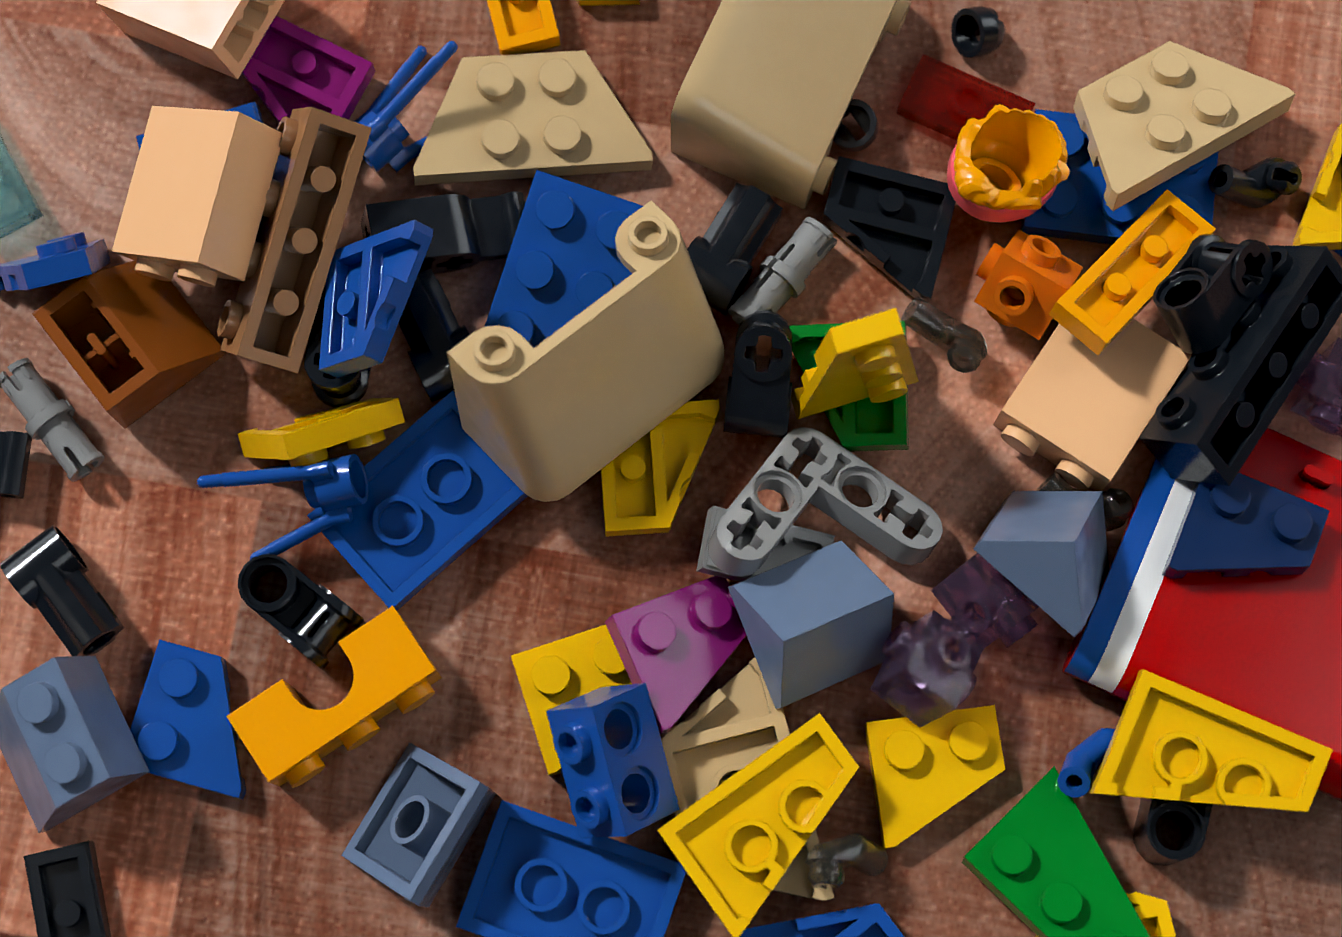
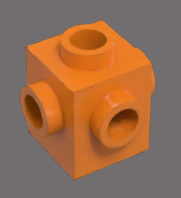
(1025, 282)

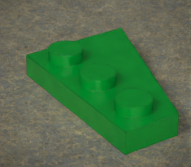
(1052, 869)

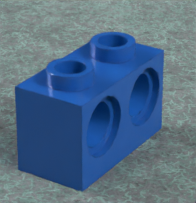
(613, 761)

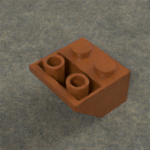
(128, 338)

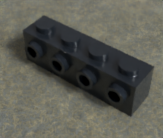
(1237, 389)

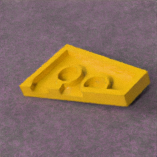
(857, 363)
(1204, 751)
(758, 820)

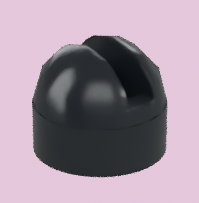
(977, 21)
(866, 120)

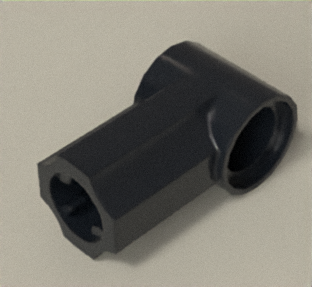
(732, 243)
(431, 333)
(54, 580)

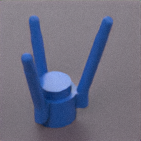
(387, 132)
(329, 484)

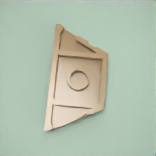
(1169, 115)
(526, 116)
(721, 740)

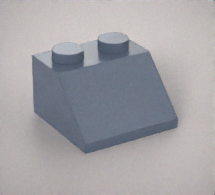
(66, 739)

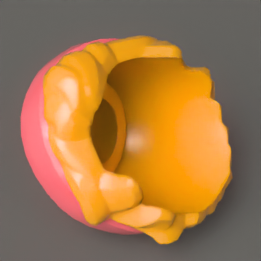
(1006, 164)

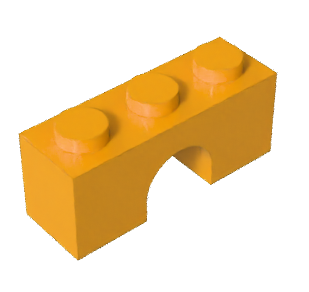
(387, 675)

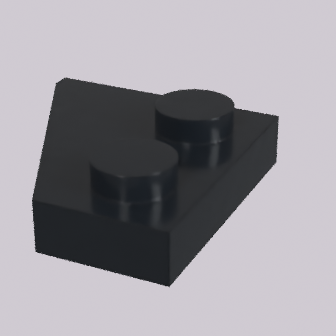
(892, 221)

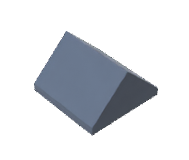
(1051, 550)
(814, 621)
(418, 825)

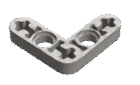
(822, 486)

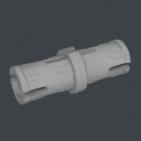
(785, 273)
(50, 419)

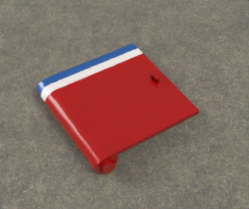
(1239, 640)

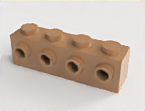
(295, 238)

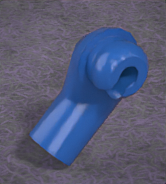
(1083, 762)

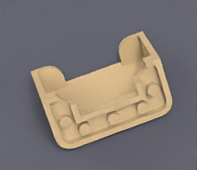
(776, 89)
(601, 378)

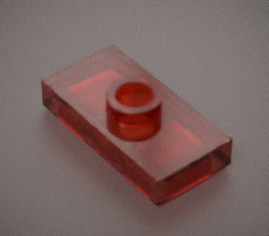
(948, 97)

